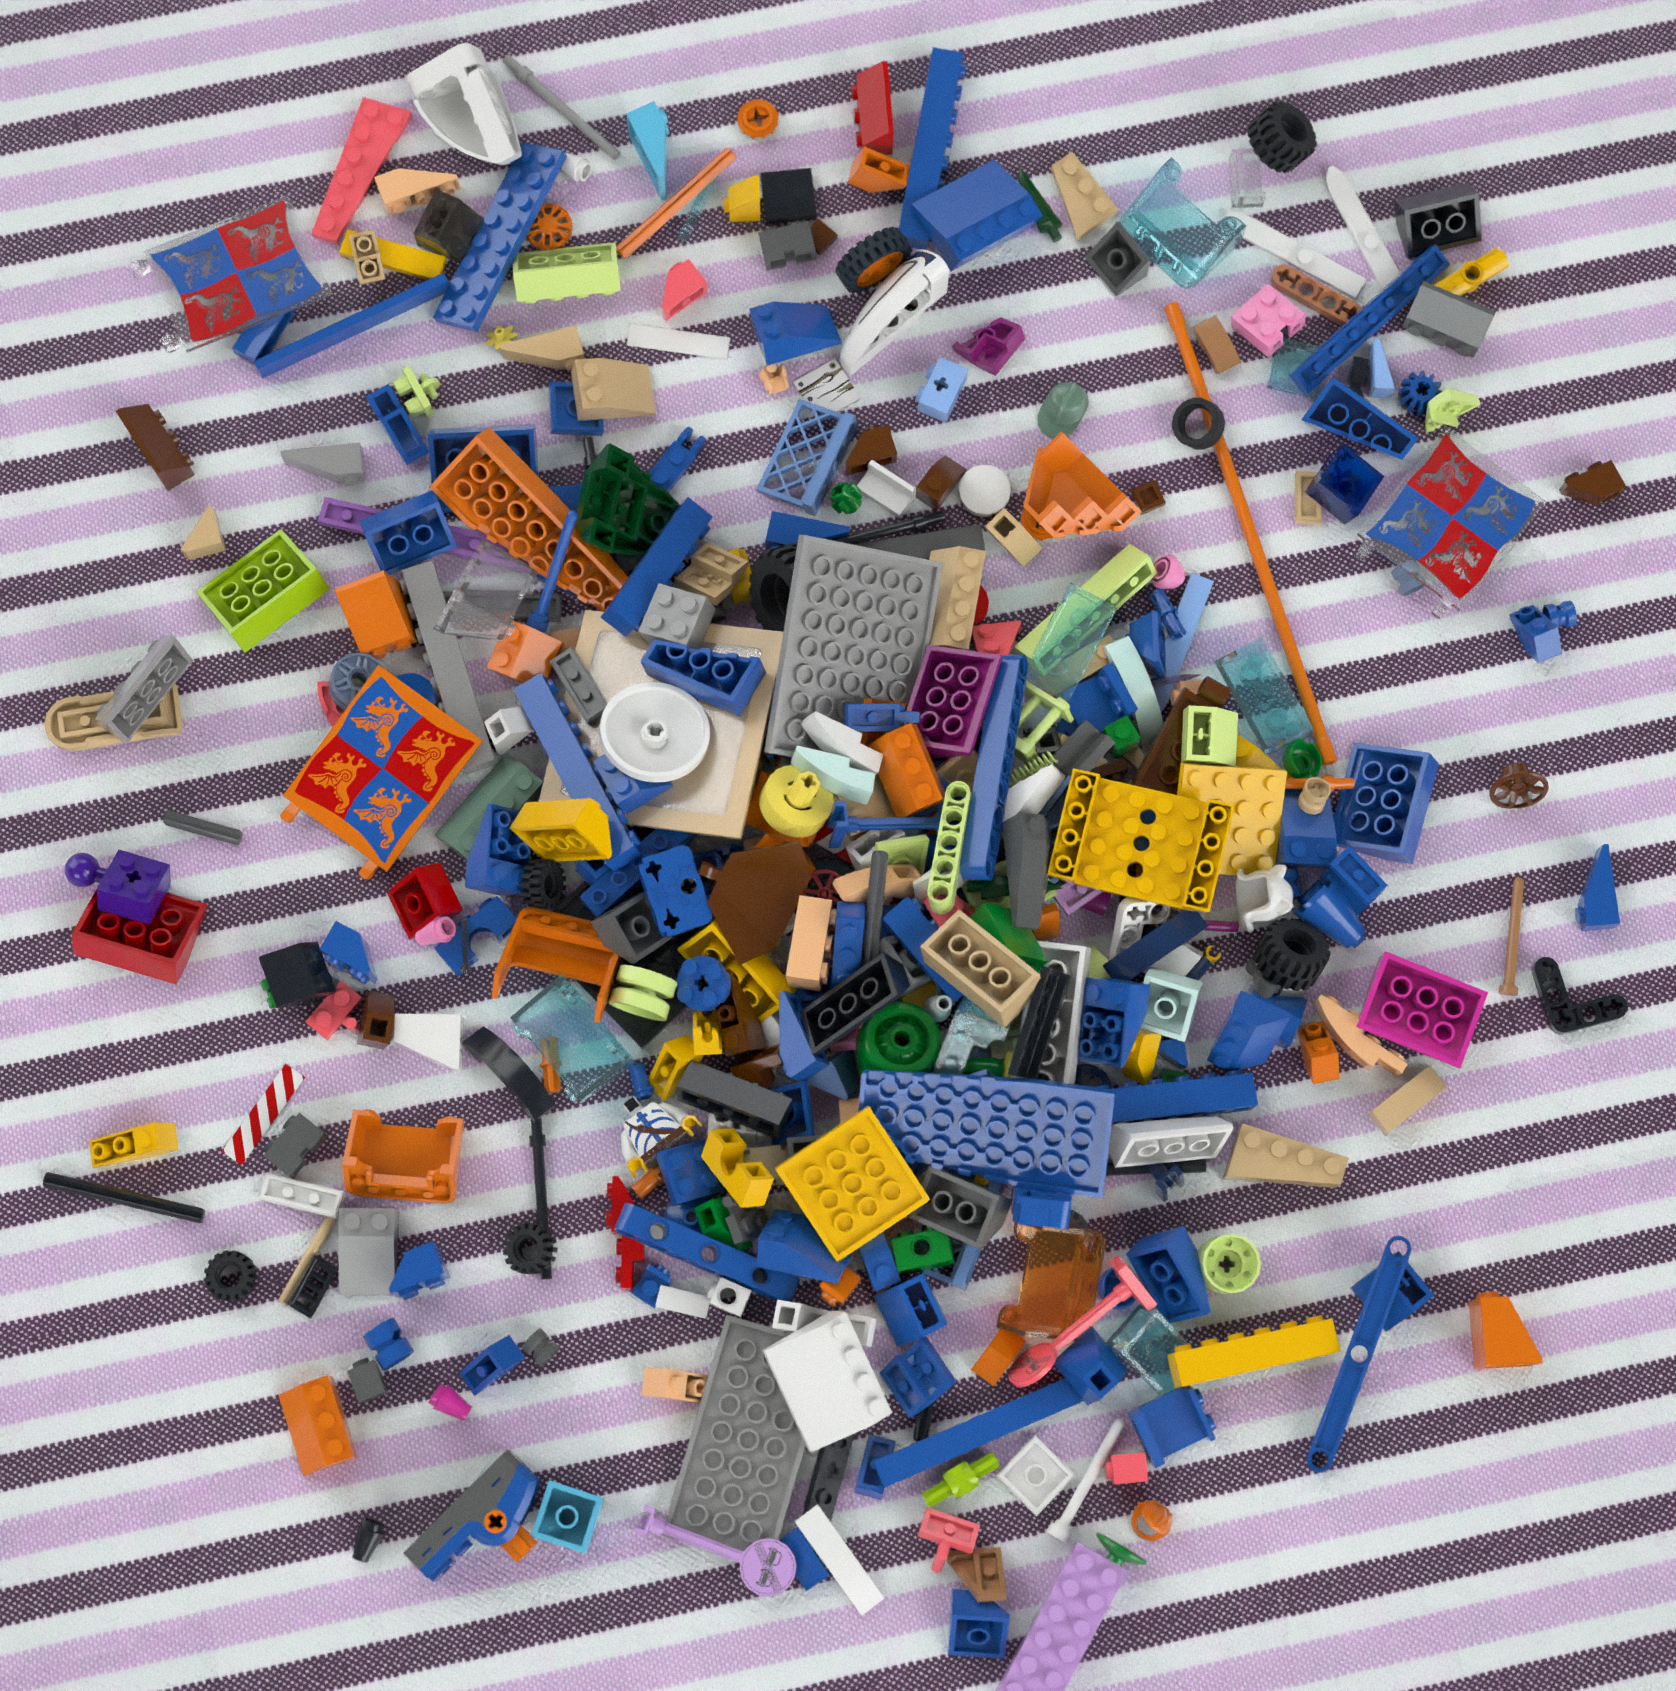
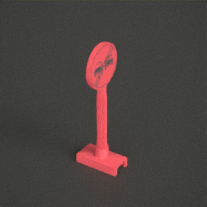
(1041, 1357)

